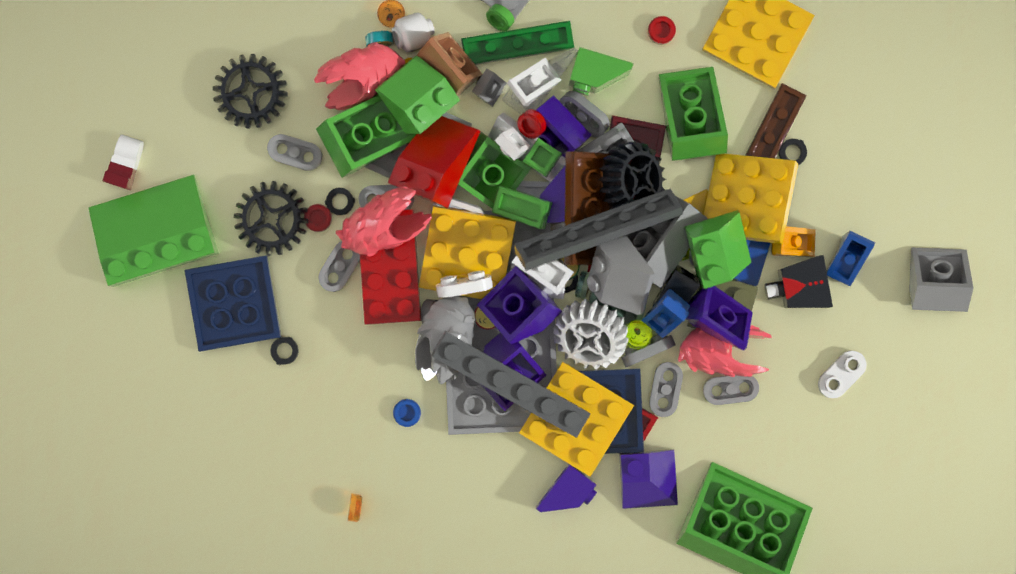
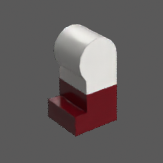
(124, 162)

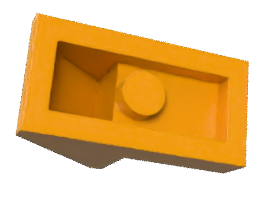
(796, 243)

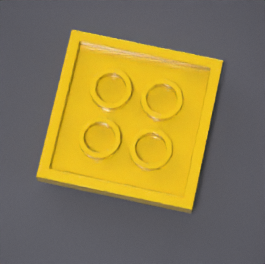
(758, 37)
(757, 189)
(464, 244)
(606, 418)

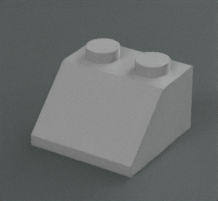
(620, 276)
(940, 279)

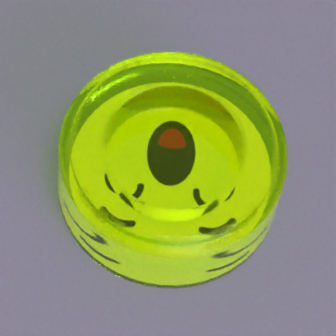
(638, 334)

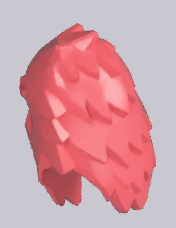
(362, 73)
(378, 223)
(714, 355)

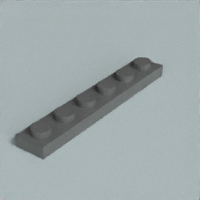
(598, 229)
(510, 384)

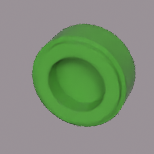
(500, 17)

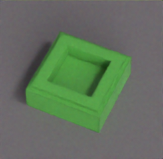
(542, 157)

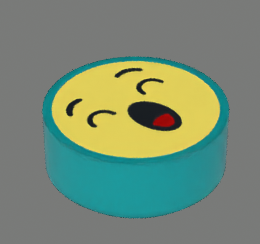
(380, 37)

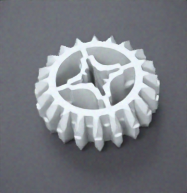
(590, 334)

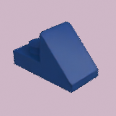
(849, 257)
(667, 313)

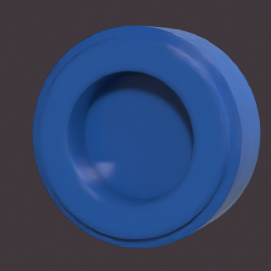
(407, 412)

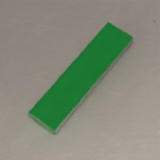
(519, 43)

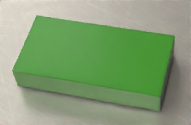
(522, 207)

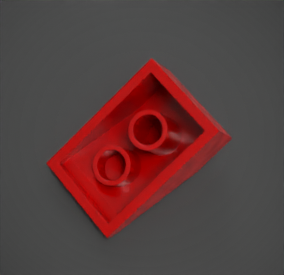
(435, 160)

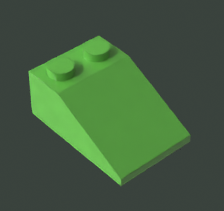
(693, 113)
(362, 135)

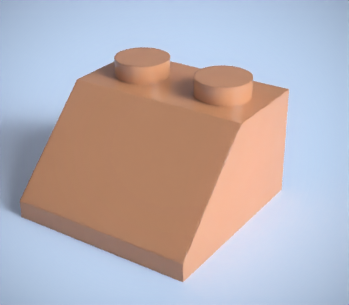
(450, 61)

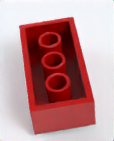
(391, 284)

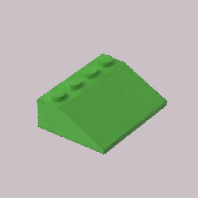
(152, 231)
(744, 524)

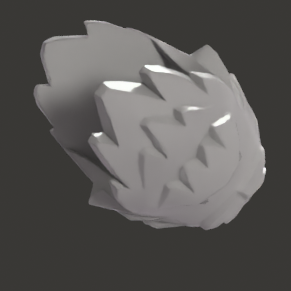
(449, 315)

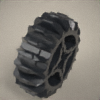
(237, 94)
(625, 180)
(250, 231)

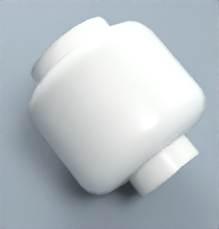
(412, 32)

